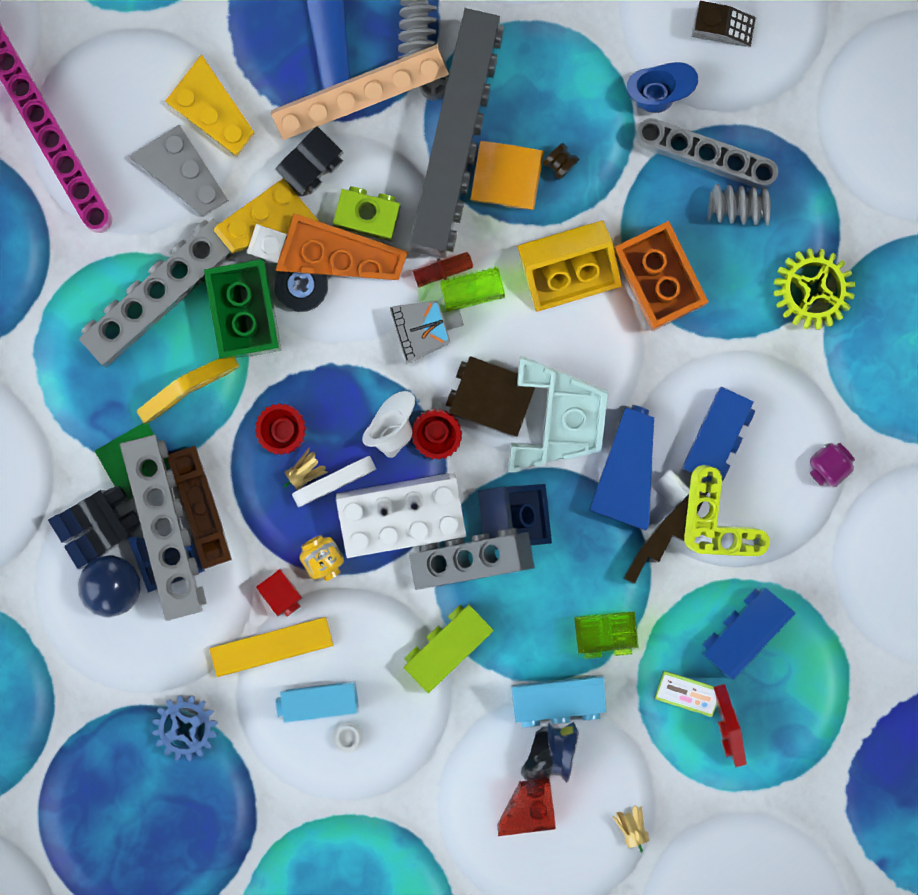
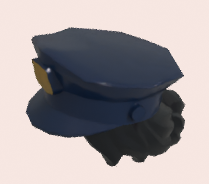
(551, 753)

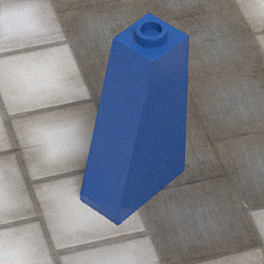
(626, 476)

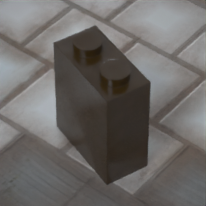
(490, 397)

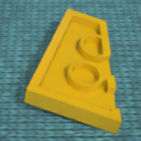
(209, 107)
(269, 209)

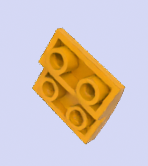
(507, 175)

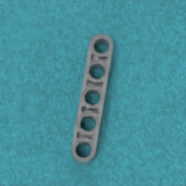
(721, 150)

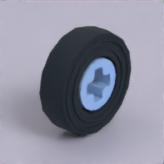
(297, 299)

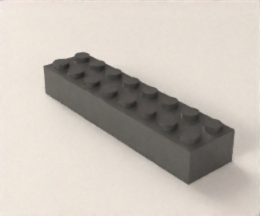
(455, 132)

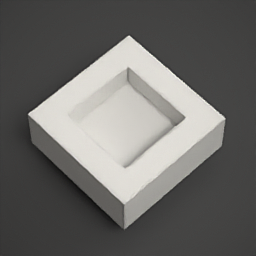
(266, 243)

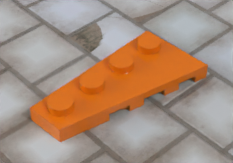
(332, 251)

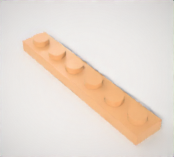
(360, 92)

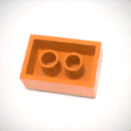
(660, 276)

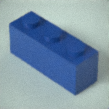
(720, 432)

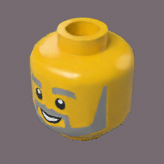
(321, 558)

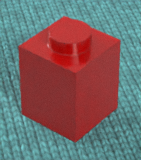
(280, 593)

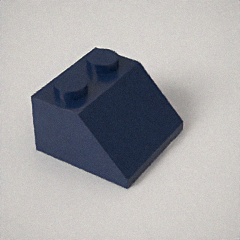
(517, 508)

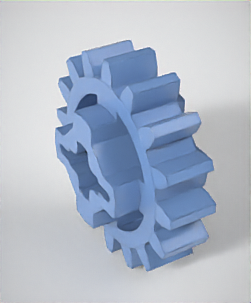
(178, 715)

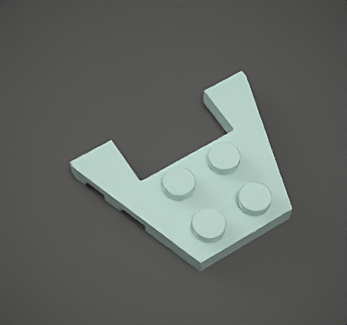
(572, 417)

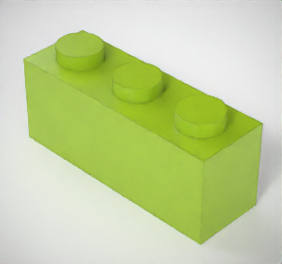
(447, 647)

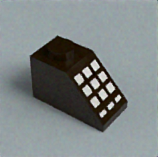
(723, 24)

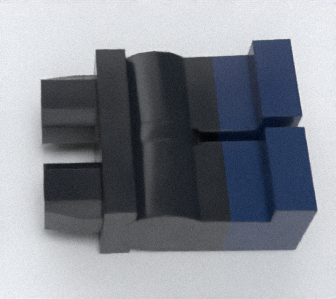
(102, 518)

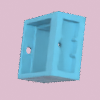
(318, 702)

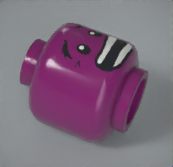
(831, 464)

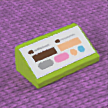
(686, 693)

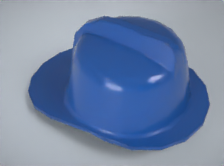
(661, 85)

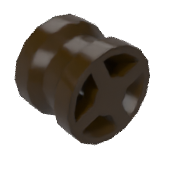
(560, 161)

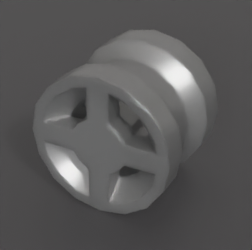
(433, 93)

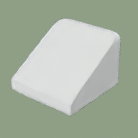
(671, 488)

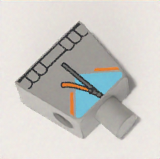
(423, 328)

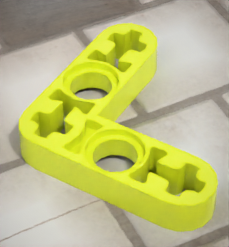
(708, 525)

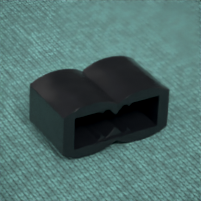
(309, 161)

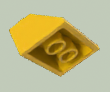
(570, 265)

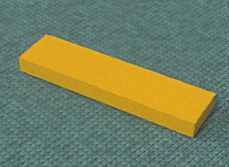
(271, 647)

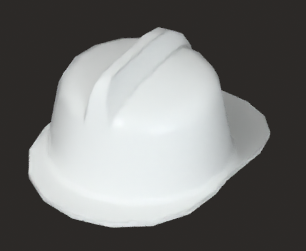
(391, 425)

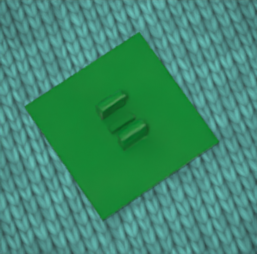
(113, 461)

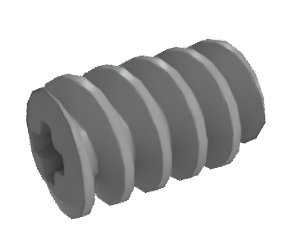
(415, 26)
(739, 204)

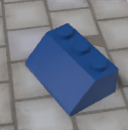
(746, 632)

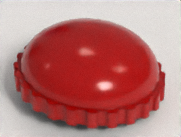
(280, 429)
(436, 434)

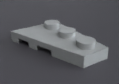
(181, 170)

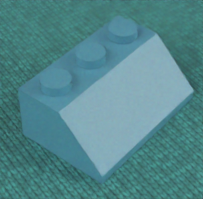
(559, 700)

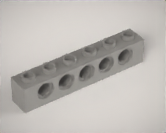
(108, 350)
(134, 456)

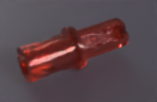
(442, 269)

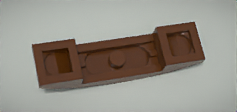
(200, 507)

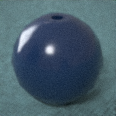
(109, 586)

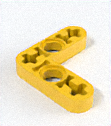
(185, 385)

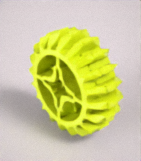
(801, 283)

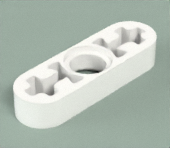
(334, 481)

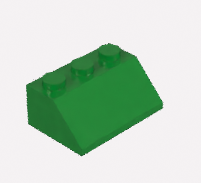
(242, 309)

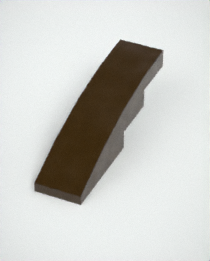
(658, 541)

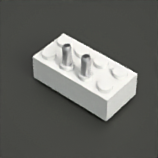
(400, 515)

